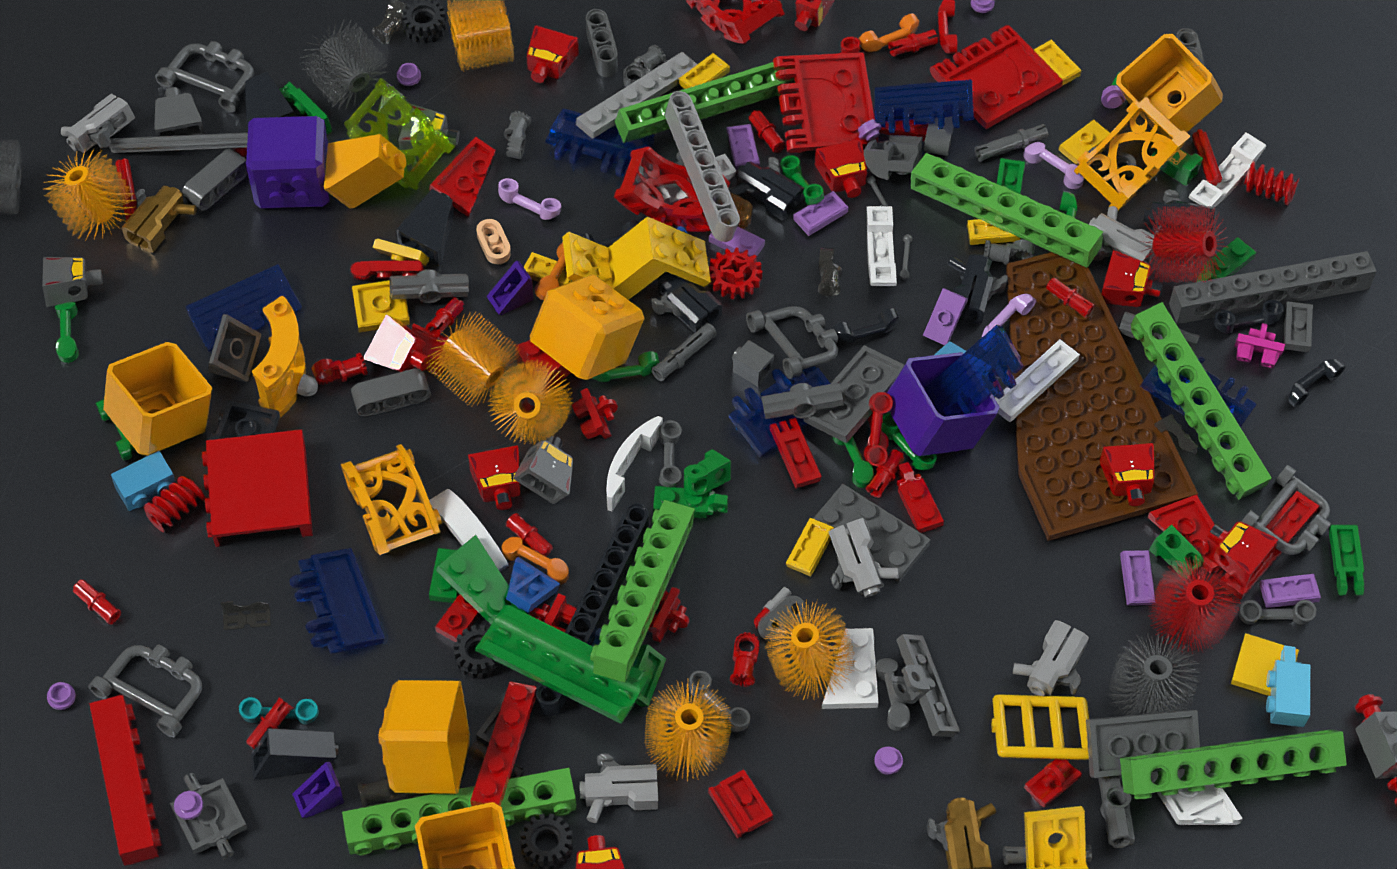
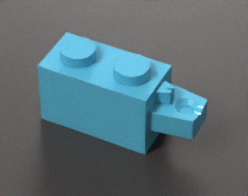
(1289, 690)

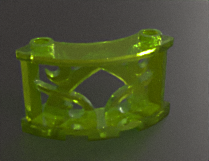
(434, 140)

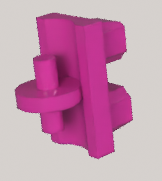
(1248, 343)

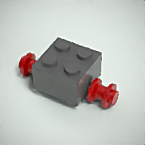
(1379, 738)

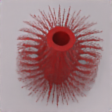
(1184, 244)
(1194, 604)

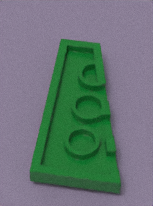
(476, 579)

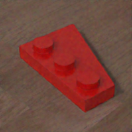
(465, 175)
(1192, 522)

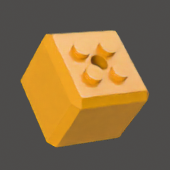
(1170, 70)
(587, 327)
(157, 398)
(425, 736)
(465, 839)

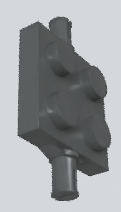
(217, 821)

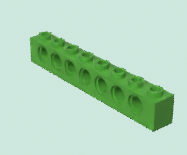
(708, 98)
(1007, 210)
(1228, 430)
(643, 591)
(1328, 755)
(389, 815)

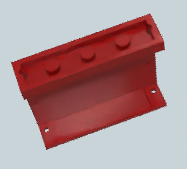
(257, 484)

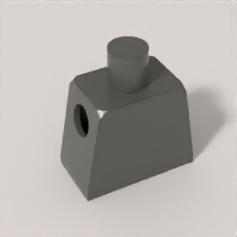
(177, 115)

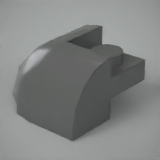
(896, 155)

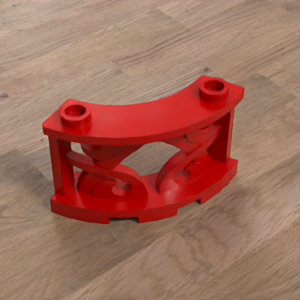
(736, 23)
(656, 173)

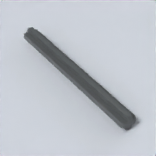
(180, 142)

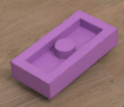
(743, 240)

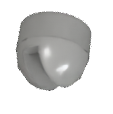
(307, 386)

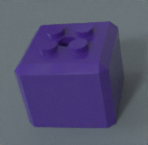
(287, 161)
(918, 419)

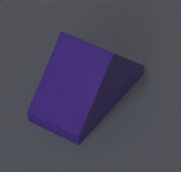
(512, 290)
(319, 792)

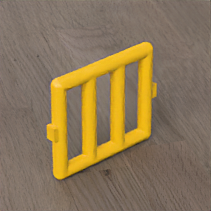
(1030, 750)

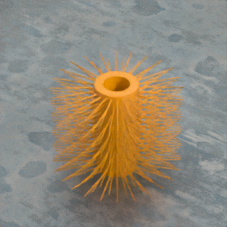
(477, 31)
(89, 194)
(473, 358)
(540, 397)
(809, 650)
(687, 730)

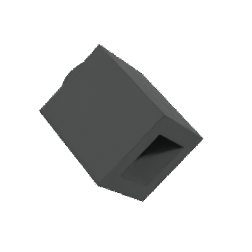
(752, 363)

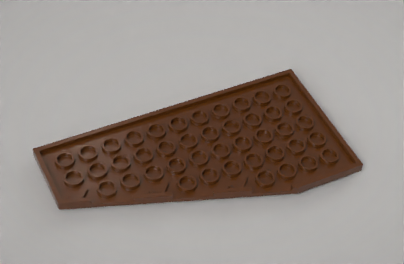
(1085, 409)

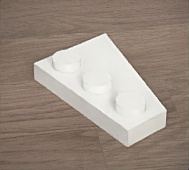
(861, 687)

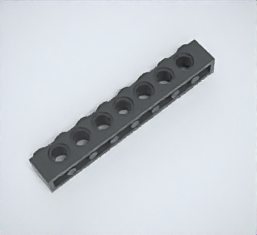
(1283, 284)

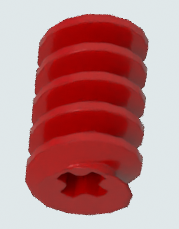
(1270, 183)
(173, 501)

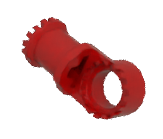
(338, 369)
(744, 660)

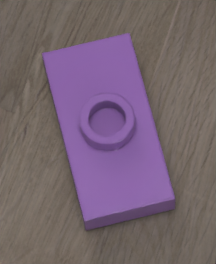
(742, 145)
(821, 214)
(945, 316)
(1137, 578)
(1289, 590)

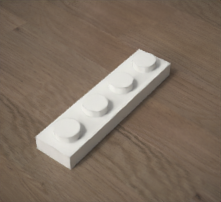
(1036, 379)

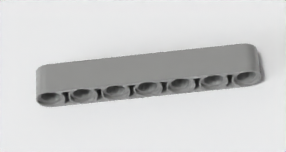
(702, 166)

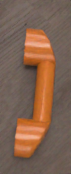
(871, 43)
(551, 281)
(556, 568)

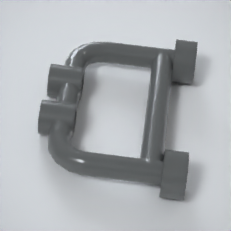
(229, 97)
(814, 323)
(1318, 525)
(159, 658)

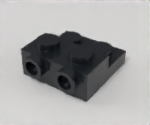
(245, 420)

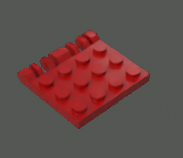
(1002, 76)
(829, 96)

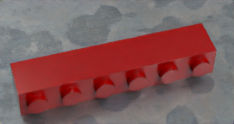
(124, 780)

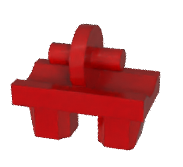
(597, 411)
(558, 613)
(668, 614)
(1052, 781)

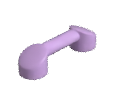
(1036, 153)
(508, 192)
(1021, 303)

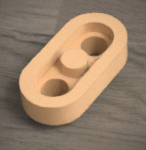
(494, 243)

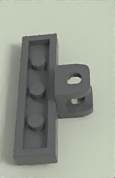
(923, 684)

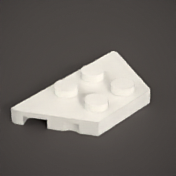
(1200, 807)

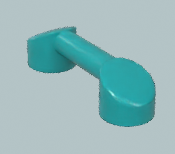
(252, 710)

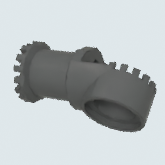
(644, 64)
(516, 134)
(1010, 251)

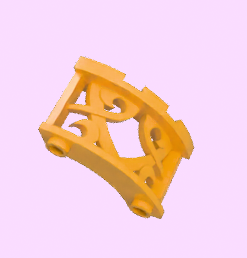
(1128, 188)
(284, 364)
(391, 468)

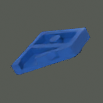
(529, 586)

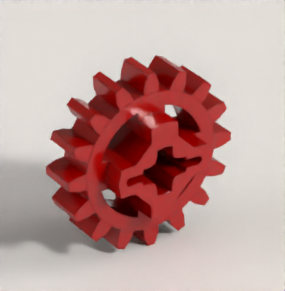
(735, 273)

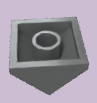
(234, 350)

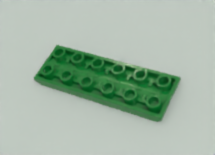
(558, 663)

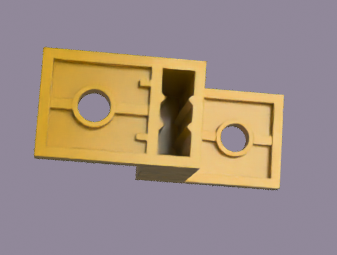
(638, 257)
(1065, 854)

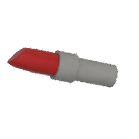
(783, 593)

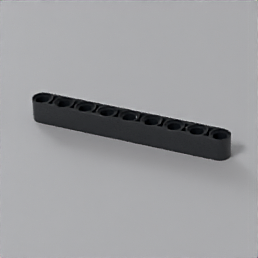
(600, 596)

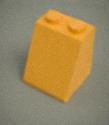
(362, 168)

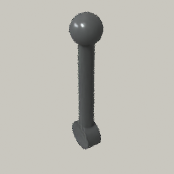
(871, 180)
(904, 273)

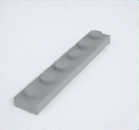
(646, 88)

